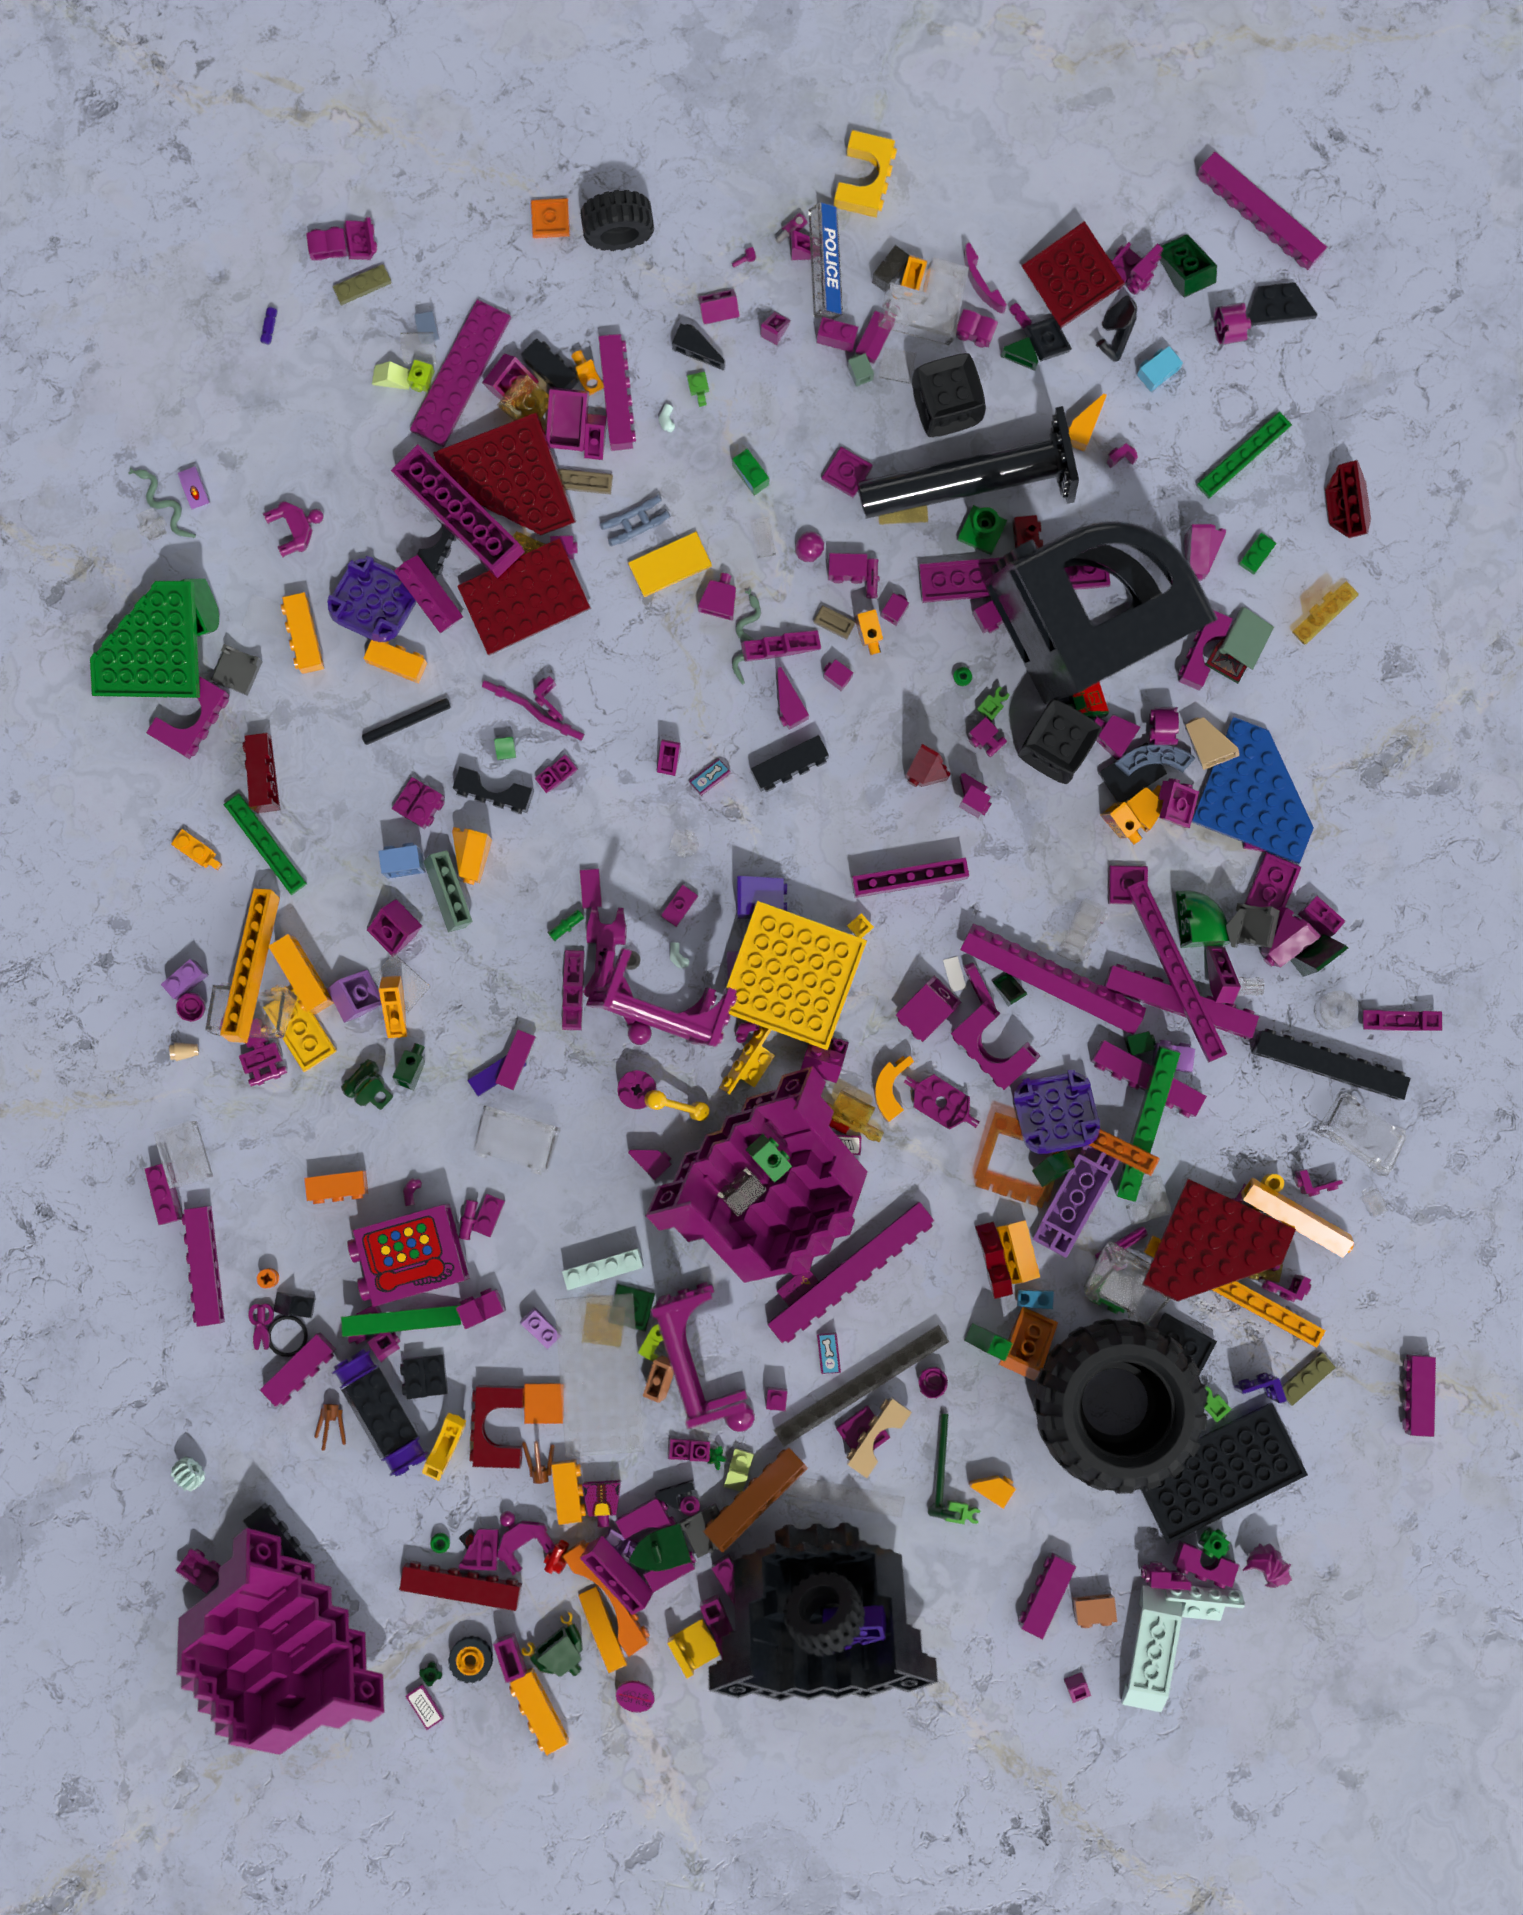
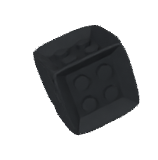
(948, 395)
(1059, 741)

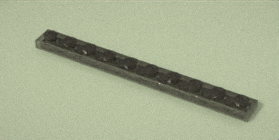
(861, 1385)

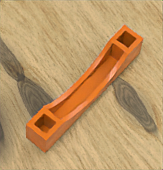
(630, 1633)

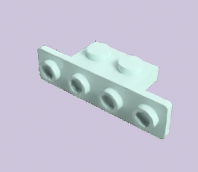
(1205, 1601)

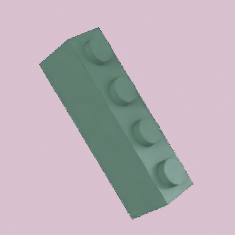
(447, 891)

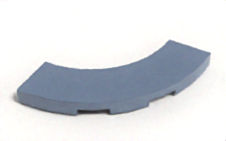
(1155, 754)

